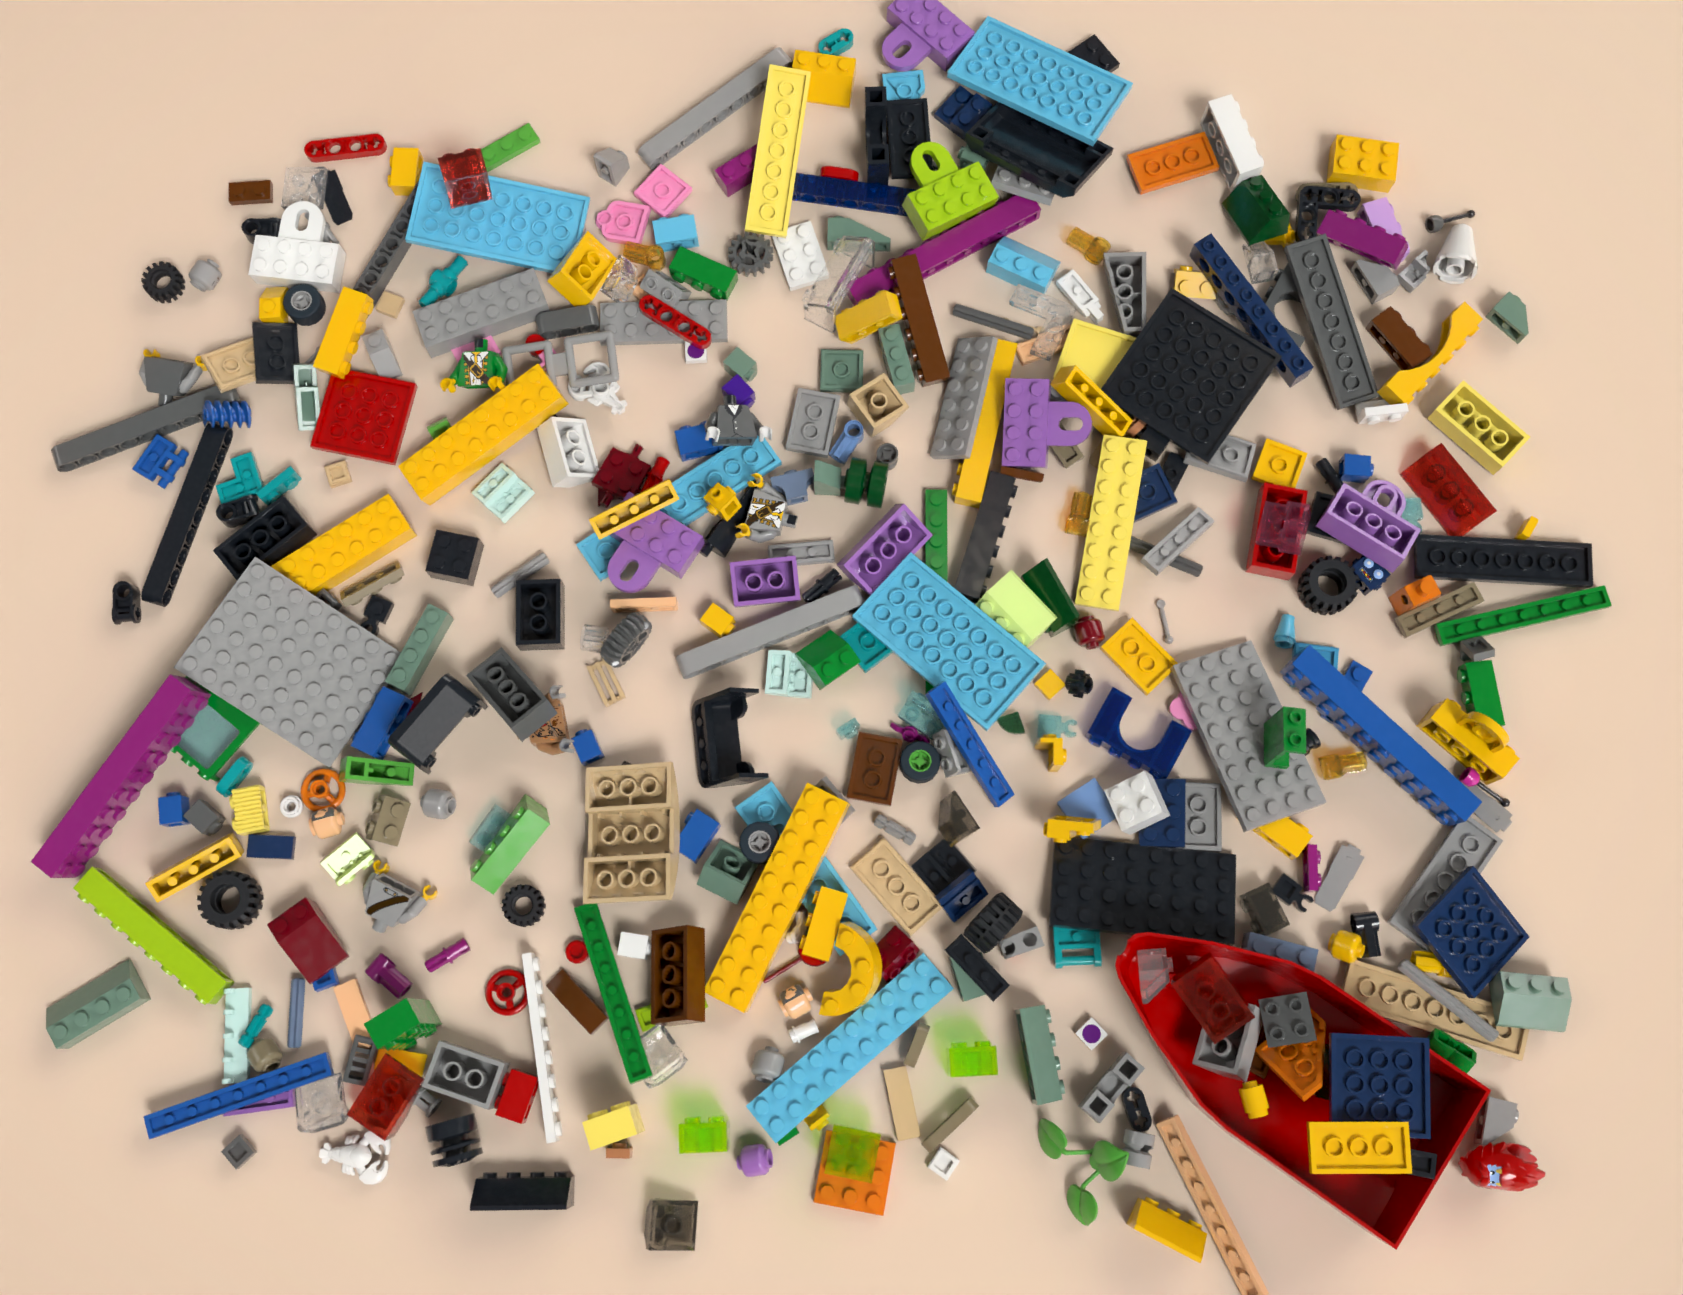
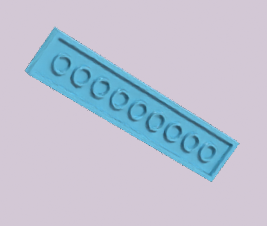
(729, 468)
(849, 1048)

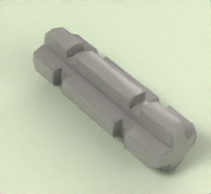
(894, 829)

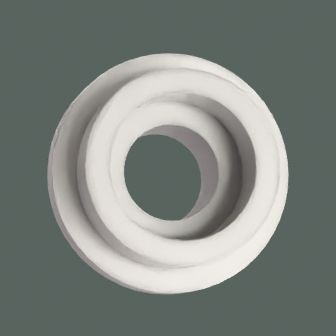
(285, 803)

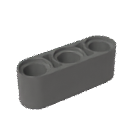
(567, 322)

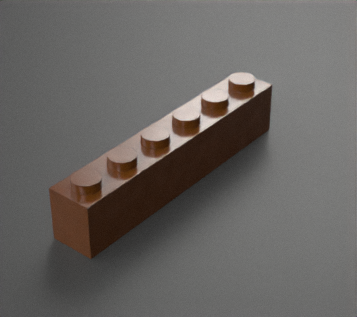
(919, 320)

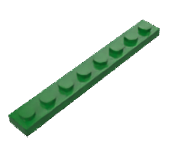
(1522, 615)
(613, 993)

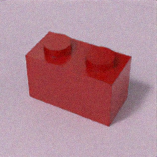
(517, 1096)

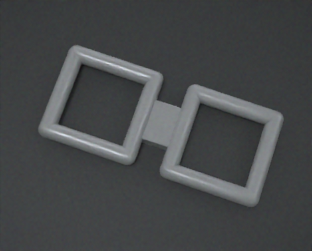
(564, 363)

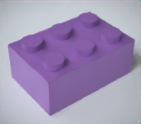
(765, 581)

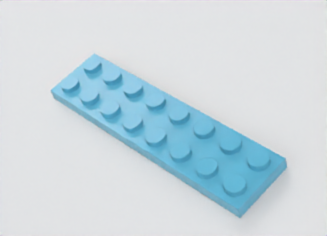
(770, 807)

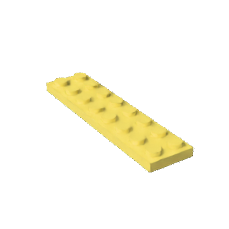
(777, 151)
(1111, 523)

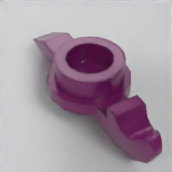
(909, 733)

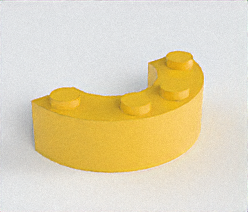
(865, 971)

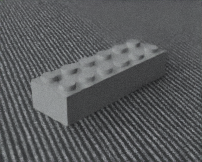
(481, 312)

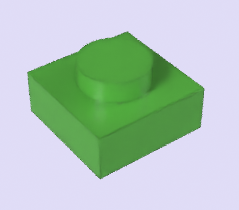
(438, 427)

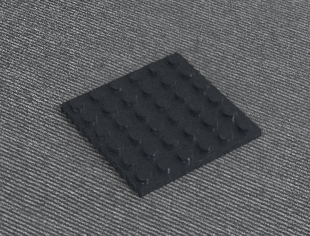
(1190, 375)

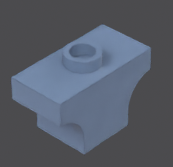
(793, 485)

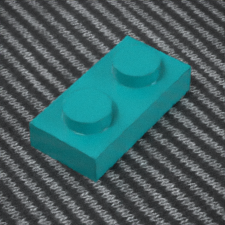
(278, 486)

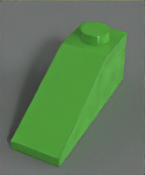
(376, 771)

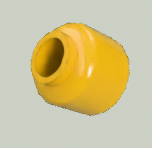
(1346, 946)

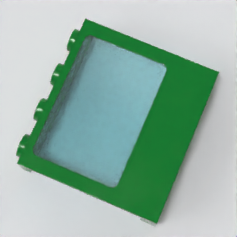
(214, 736)

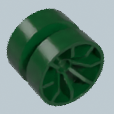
(859, 479)

